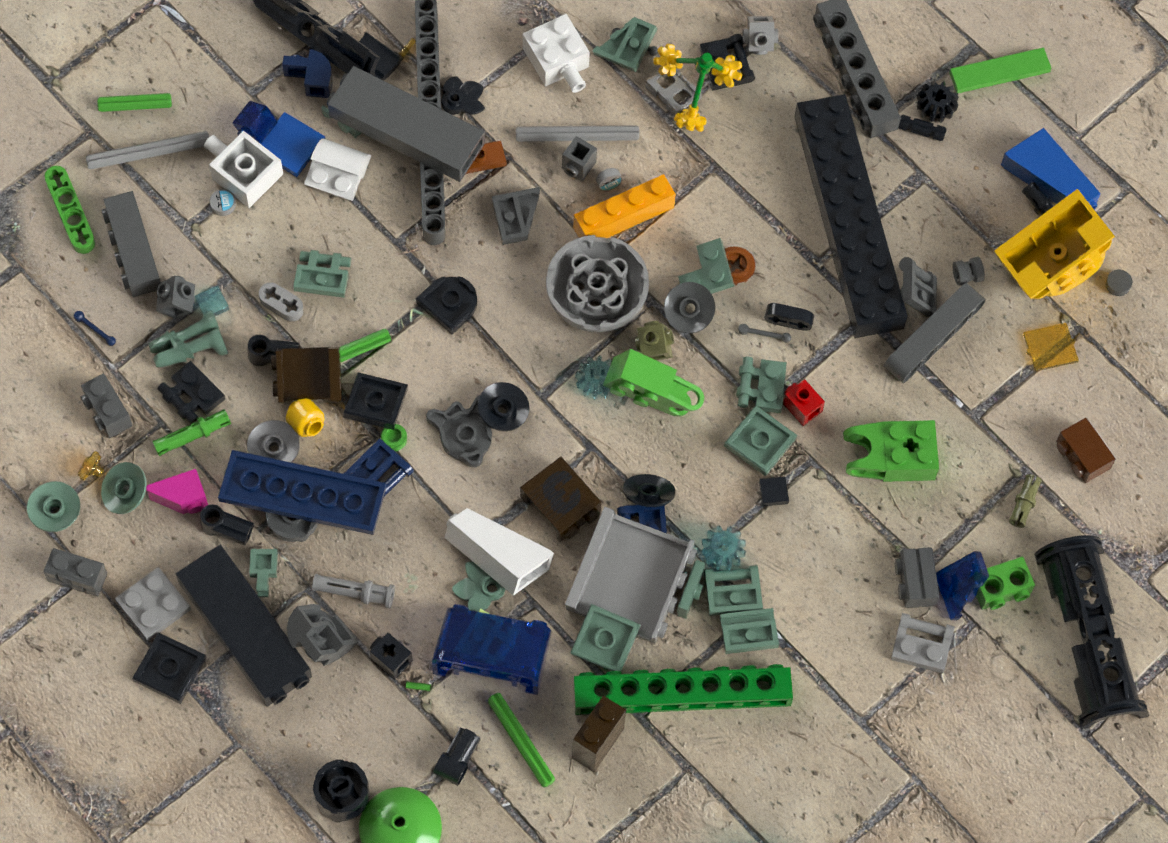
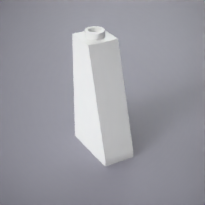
(498, 550)

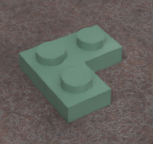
(715, 268)

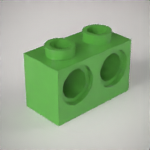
(999, 578)

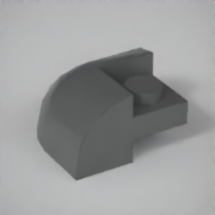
(319, 633)

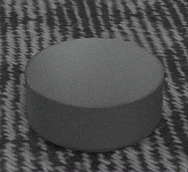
(1119, 282)

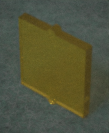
(1050, 347)

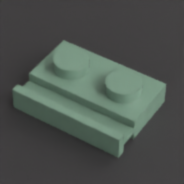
(749, 631)

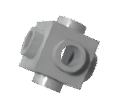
(760, 34)

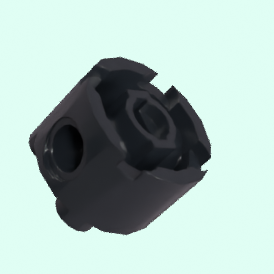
(341, 790)

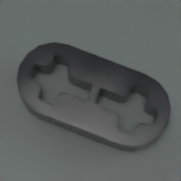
(789, 316)

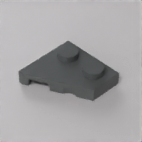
(515, 214)

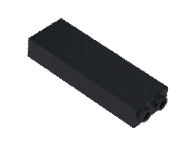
(244, 626)

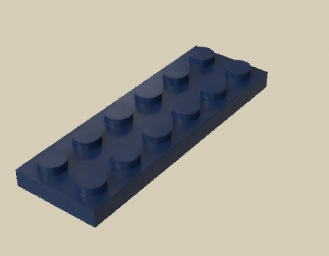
(302, 492)

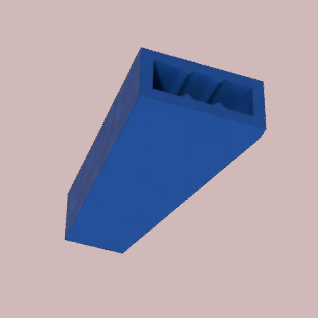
(1046, 164)

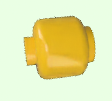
(305, 417)

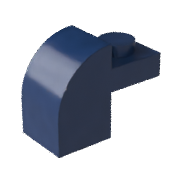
(315, 71)

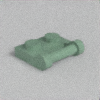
(733, 597)

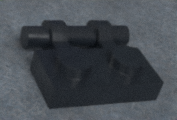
(196, 387)

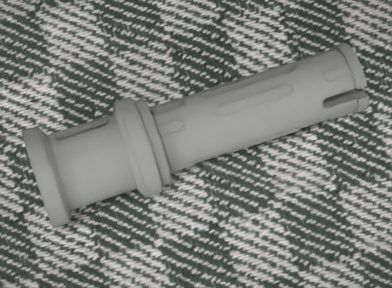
(367, 592)

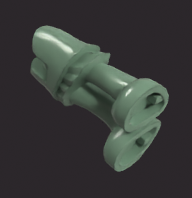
(172, 345)

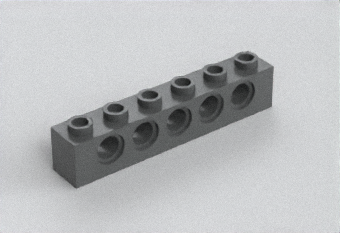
(874, 121)

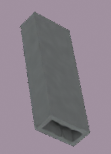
(406, 123)

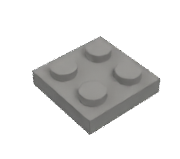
(153, 604)

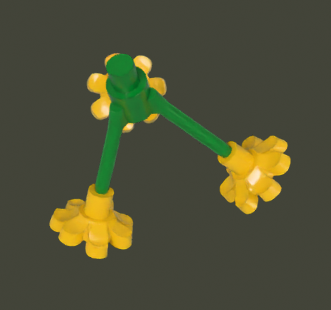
(724, 70)

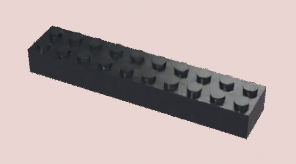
(850, 216)

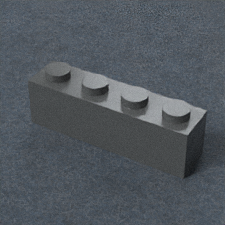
(132, 244)

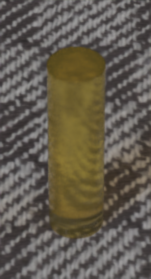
(407, 47)

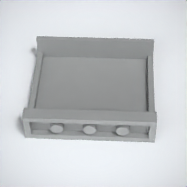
(631, 573)

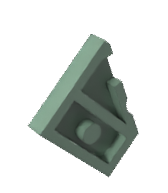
(628, 44)

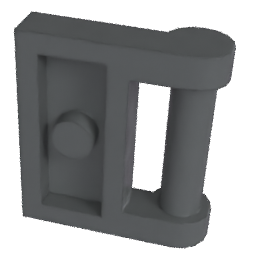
(918, 287)

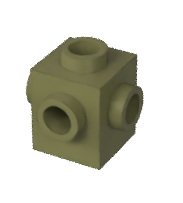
(655, 340)

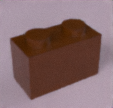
(1085, 450)

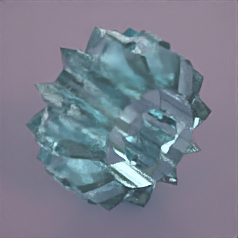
(587, 374)
(730, 540)

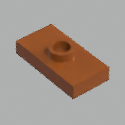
(489, 157)

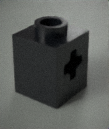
(391, 665)

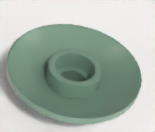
(116, 485)
(50, 496)

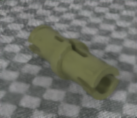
(1025, 501)

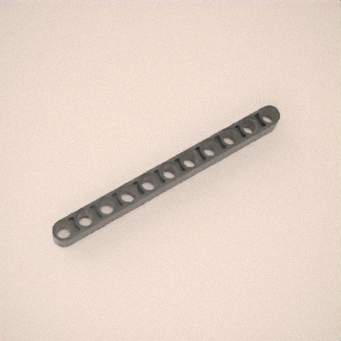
(429, 85)

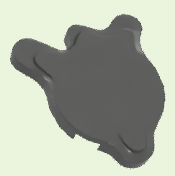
(462, 432)

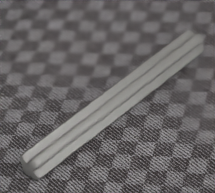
(586, 133)
(146, 150)

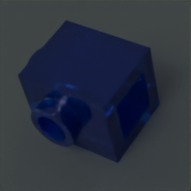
(255, 121)

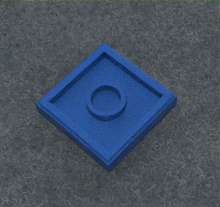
(292, 143)

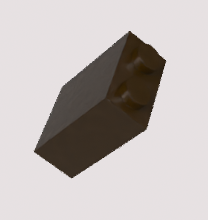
(598, 733)

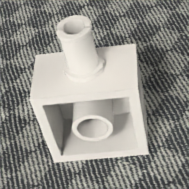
(557, 52)
(243, 167)

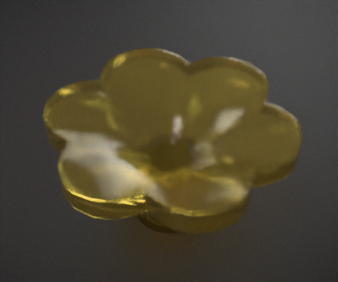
(90, 466)

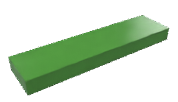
(1000, 70)

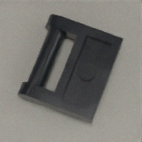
(719, 49)

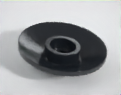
(505, 396)
(649, 490)

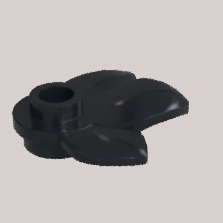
(462, 97)

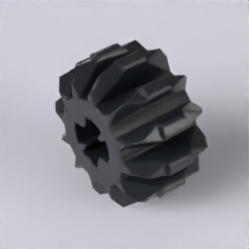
(946, 104)

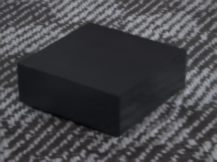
(773, 491)

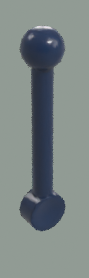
(79, 317)

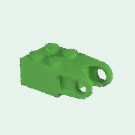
(651, 384)
(889, 452)

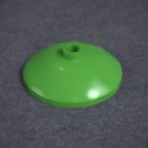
(404, 803)

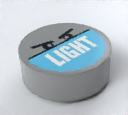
(609, 179)
(222, 202)

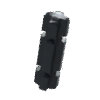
(922, 127)

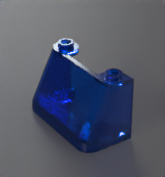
(492, 647)

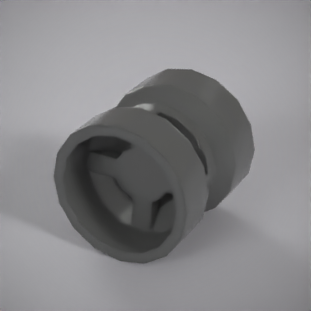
(968, 271)

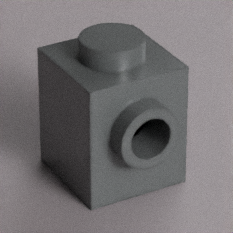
(579, 158)

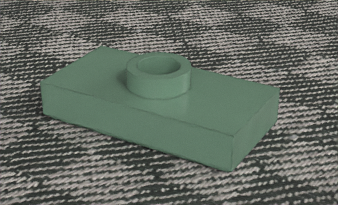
(692, 589)

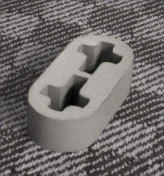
(278, 306)

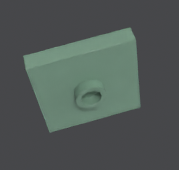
(760, 440)
(605, 638)

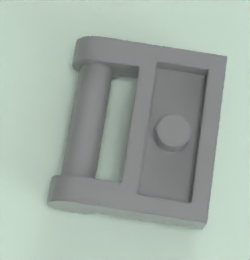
(920, 651)

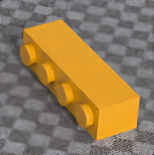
(626, 209)

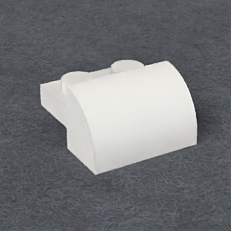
(337, 169)

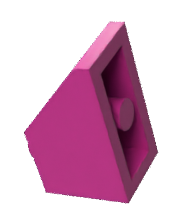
(180, 493)

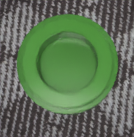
(396, 438)

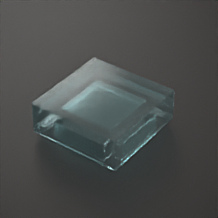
(212, 300)

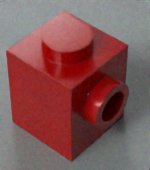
(803, 402)

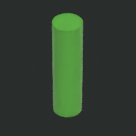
(419, 686)

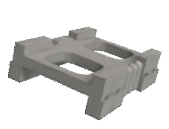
(666, 95)

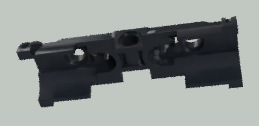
(332, 41)
(1095, 693)

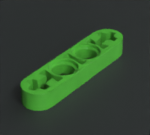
(69, 209)

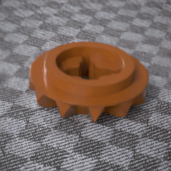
(746, 263)

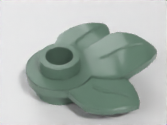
(475, 588)

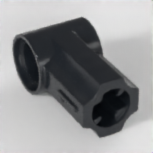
(269, 346)
(228, 526)
(454, 763)

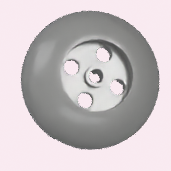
(577, 264)

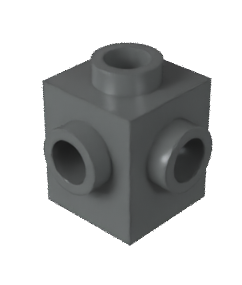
(175, 297)

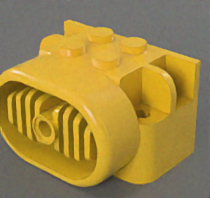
(1057, 248)

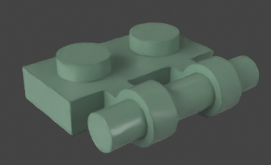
(320, 279)
(770, 384)

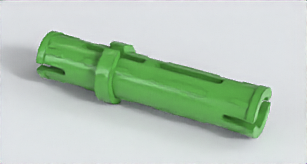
(196, 430)

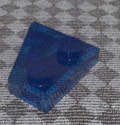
(961, 582)

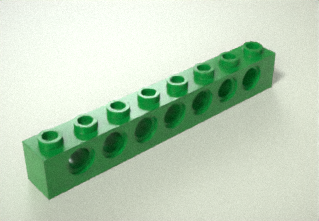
(643, 701)

